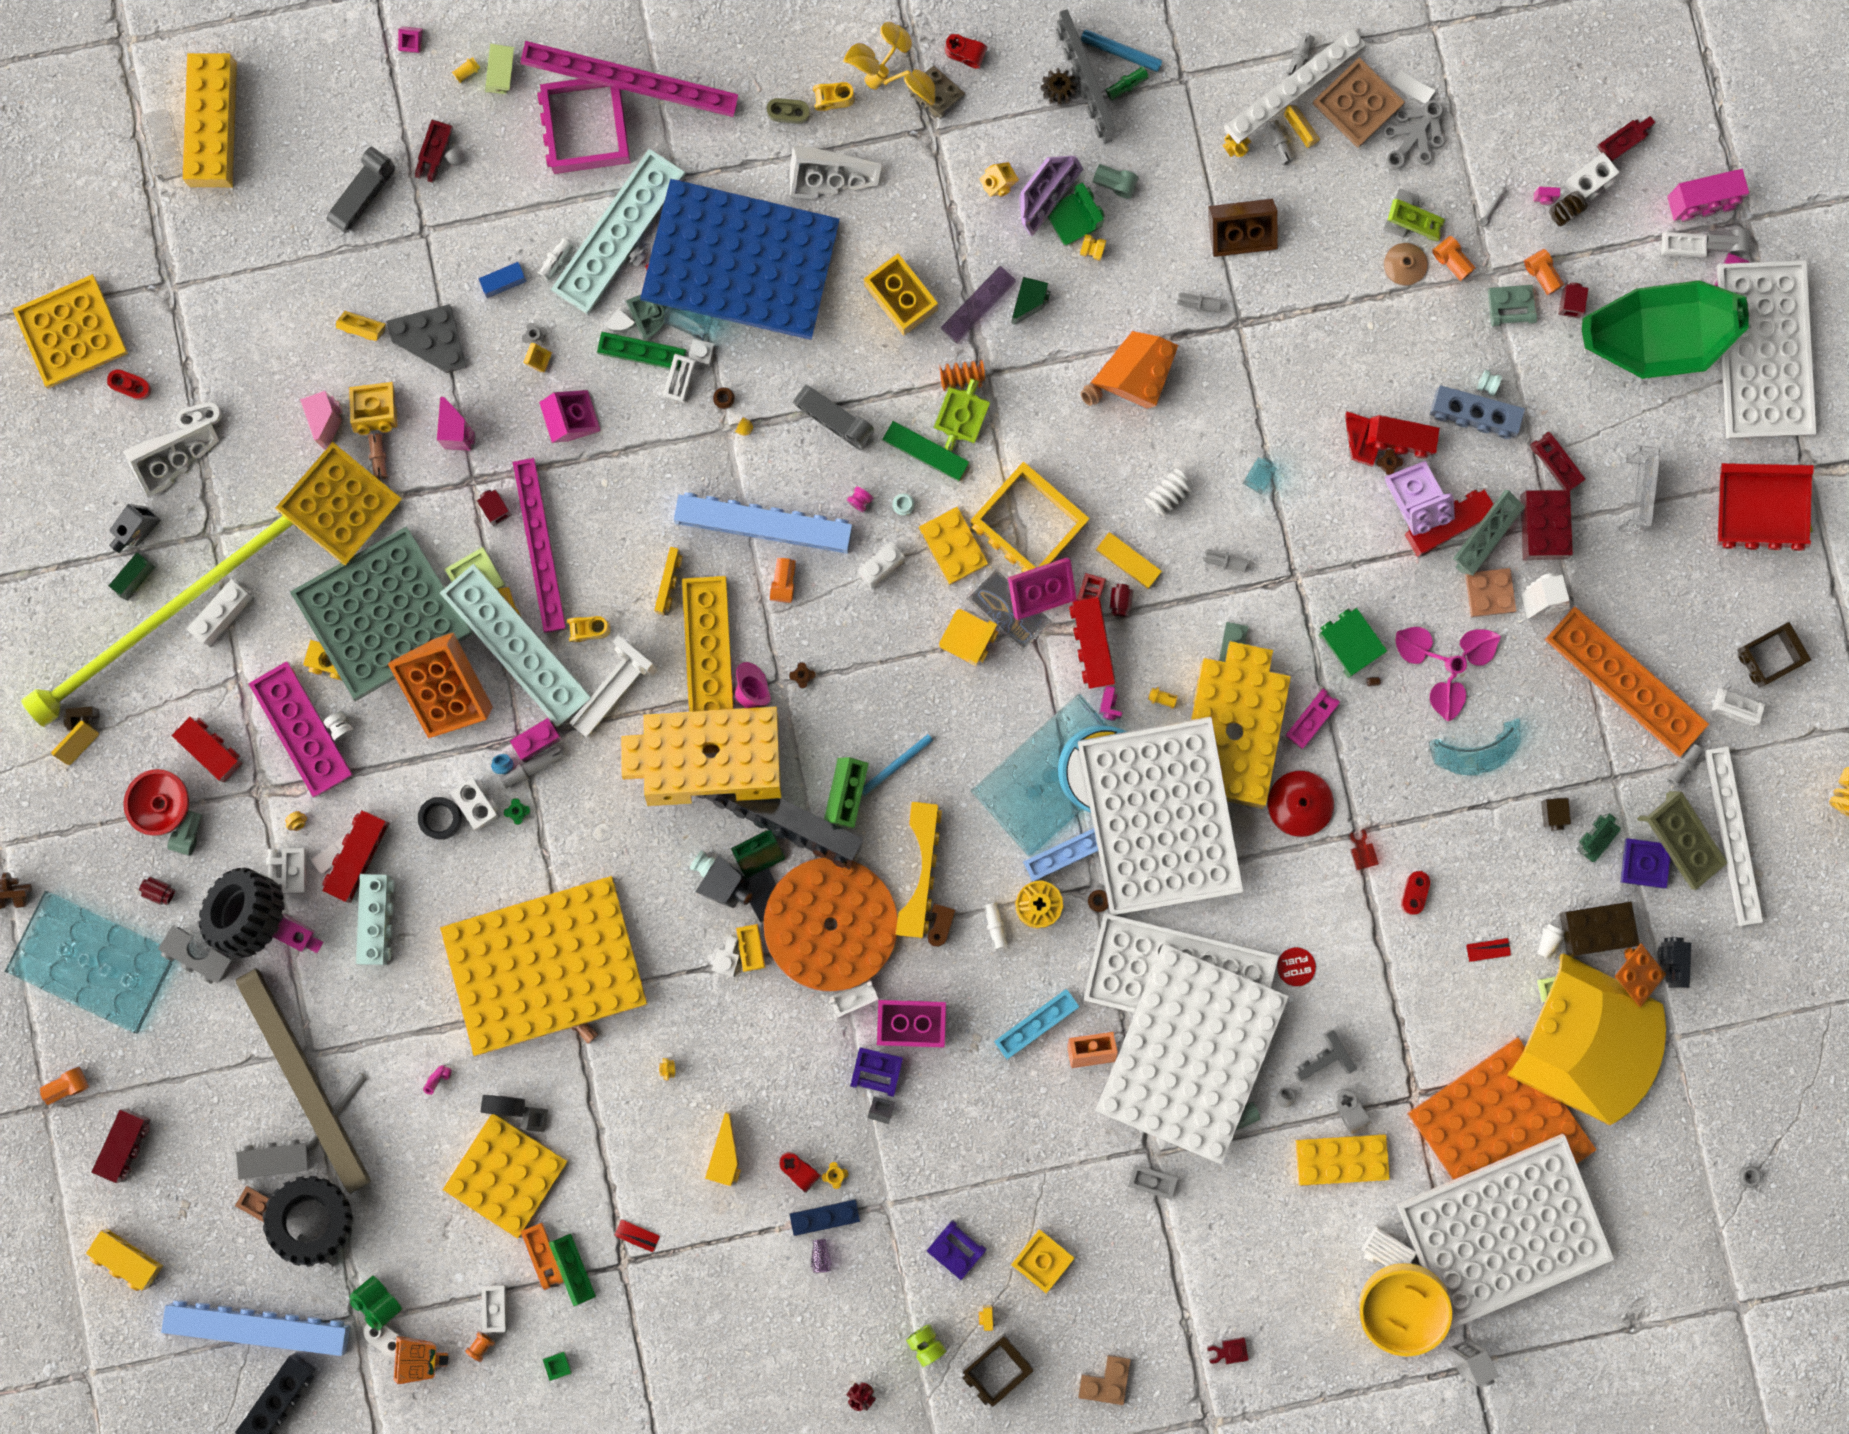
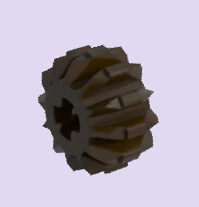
(1050, 89)
(1568, 208)

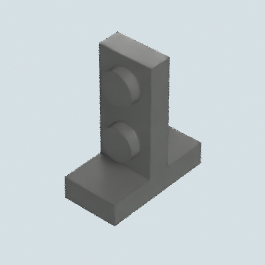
(1327, 1057)

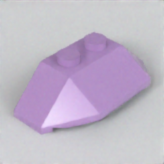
(1047, 189)

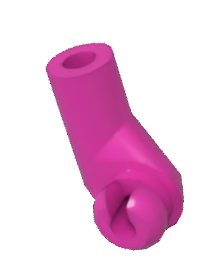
(432, 1082)

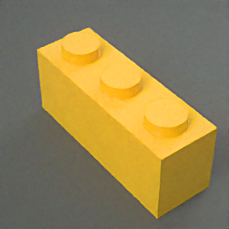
(123, 1260)

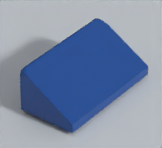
(502, 280)

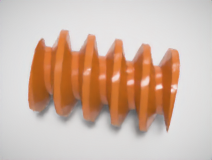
(961, 375)

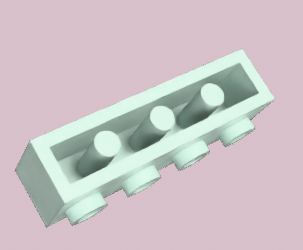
(374, 919)

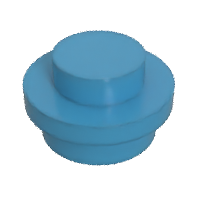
(502, 764)

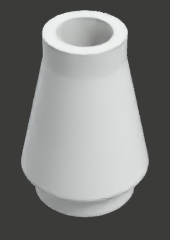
(1550, 940)

